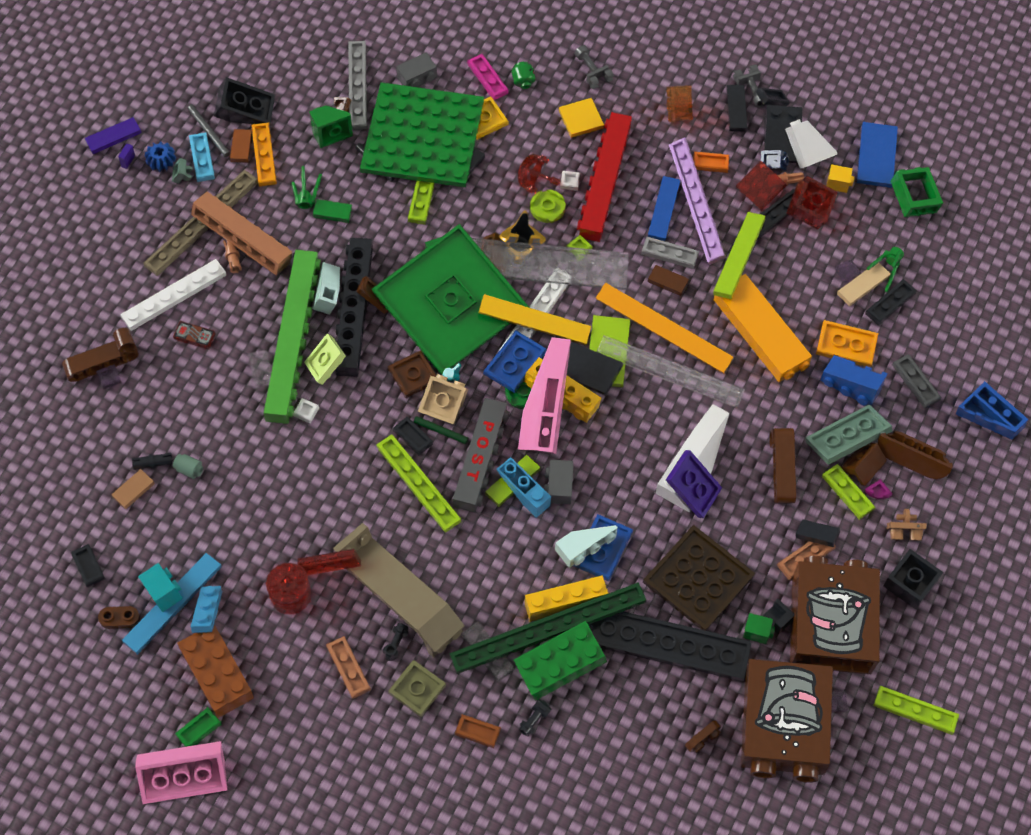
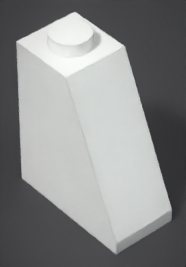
(808, 144)

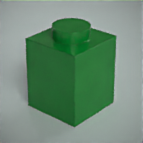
(758, 628)

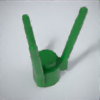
(304, 199)
(893, 258)

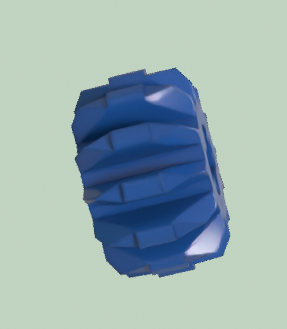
(160, 156)

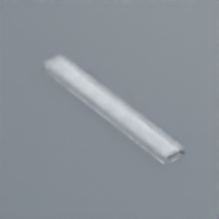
(671, 371)

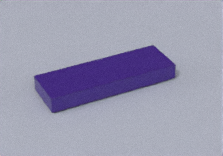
(113, 135)

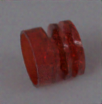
(292, 598)

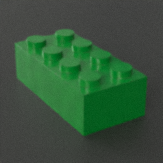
(560, 660)

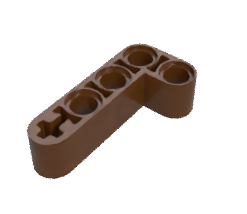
(89, 362)
(784, 471)

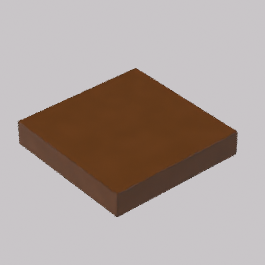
(412, 373)

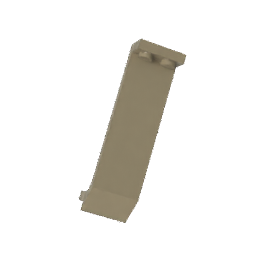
(402, 591)

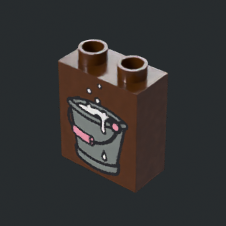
(836, 615)
(787, 719)

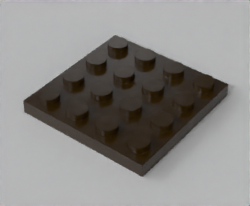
(699, 578)

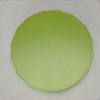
(547, 206)

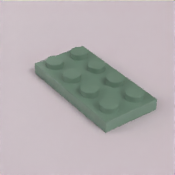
(848, 434)

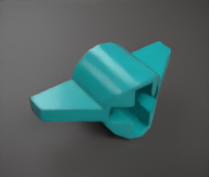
(452, 374)

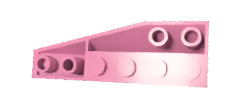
(544, 405)

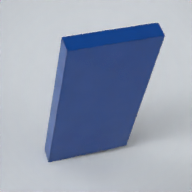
(877, 154)

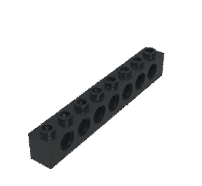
(362, 249)

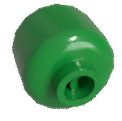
(523, 75)

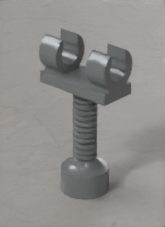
(754, 75)
(592, 78)

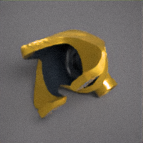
(522, 232)

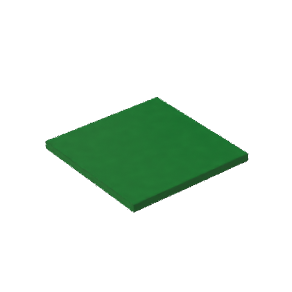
(440, 298)

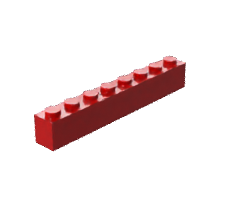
(605, 177)

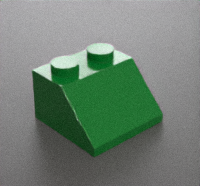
(330, 125)

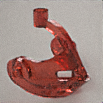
(535, 172)

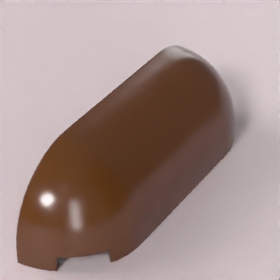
(915, 455)

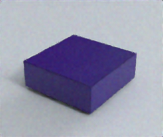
(126, 156)

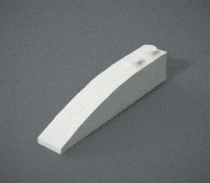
(704, 444)

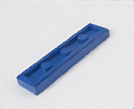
(664, 208)

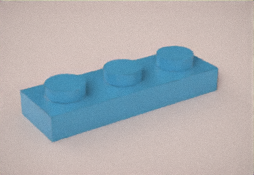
(206, 609)

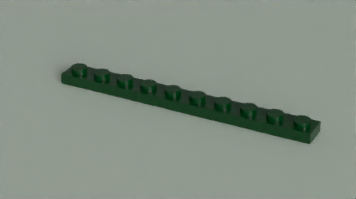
(547, 628)

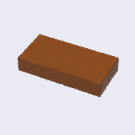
(241, 145)
(477, 731)

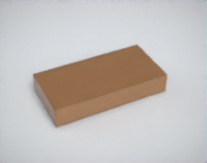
(133, 489)

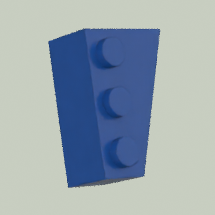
(992, 412)

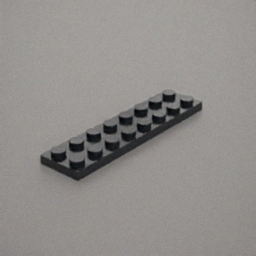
(673, 644)

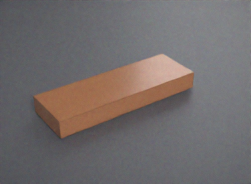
(790, 563)
(348, 667)

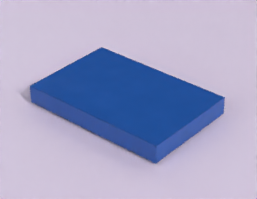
(513, 361)
(609, 554)

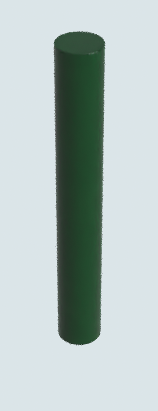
(441, 430)

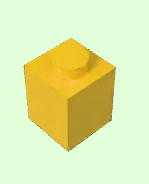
(840, 178)

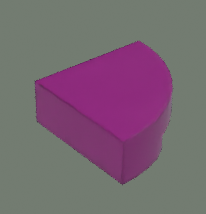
(878, 490)

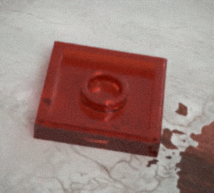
(761, 185)

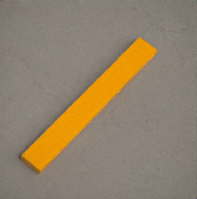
(664, 328)

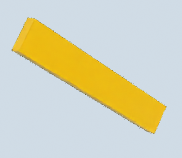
(534, 319)

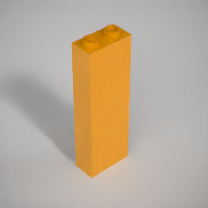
(764, 330)

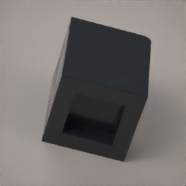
(781, 616)

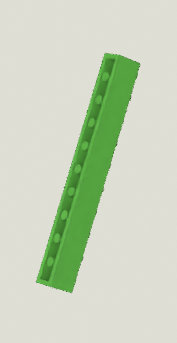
(291, 337)

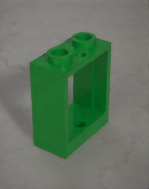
(920, 207)

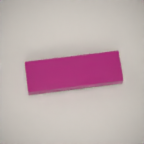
(488, 77)

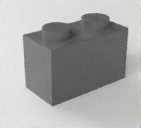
(417, 71)
(560, 481)

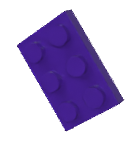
(694, 483)

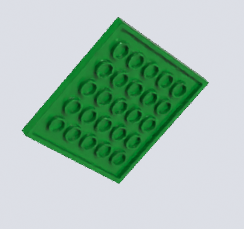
(422, 134)

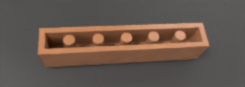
(241, 233)

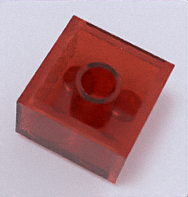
(812, 202)

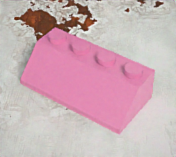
(181, 772)

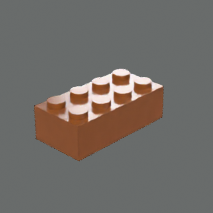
(215, 671)

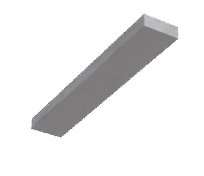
(357, 84)

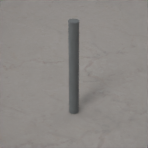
(208, 130)

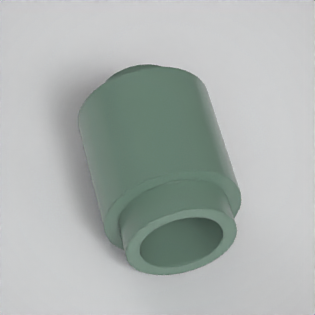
(188, 466)

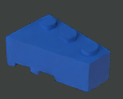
(853, 380)

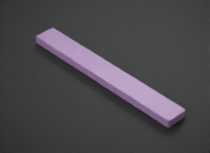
(697, 201)

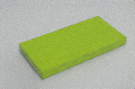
(614, 328)

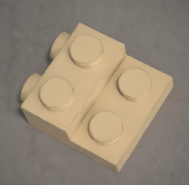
(443, 399)

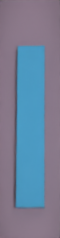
(156, 620)

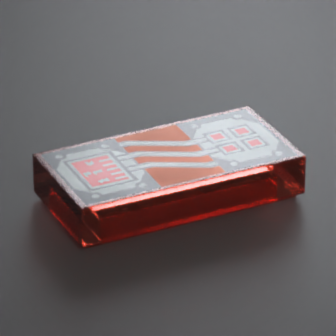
(194, 335)

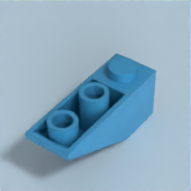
(525, 488)

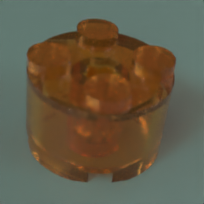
(679, 103)

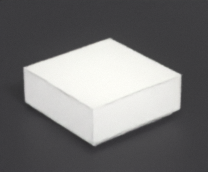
(570, 180)
(306, 410)

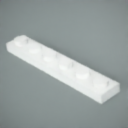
(173, 294)

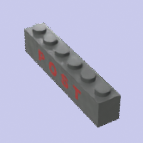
(480, 454)

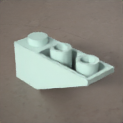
(327, 288)
(581, 543)

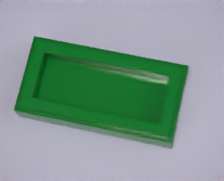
(332, 211)
(198, 728)

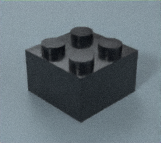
(913, 579)

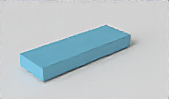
(201, 157)

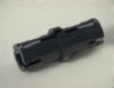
(152, 461)

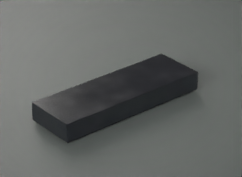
(736, 108)
(891, 302)

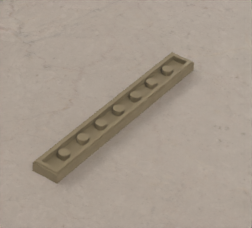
(194, 228)

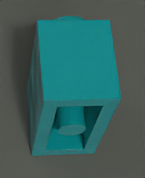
(160, 587)

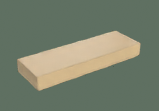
(863, 284)

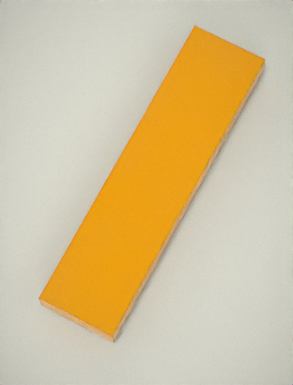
(264, 154)

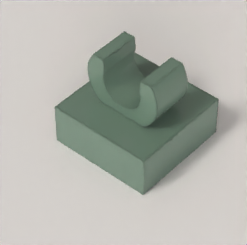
(180, 170)

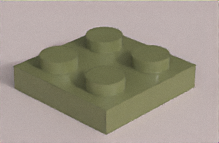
(417, 688)

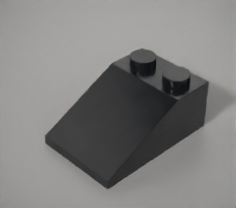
(243, 103)
(775, 122)

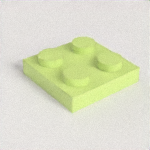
(325, 359)

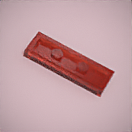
(330, 562)

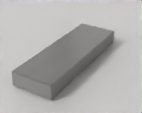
(670, 252)

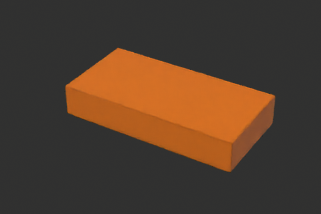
(711, 162)

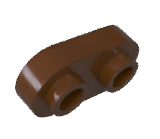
(118, 618)
(697, 742)

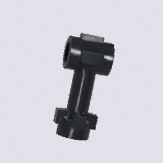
(390, 650)
(541, 709)

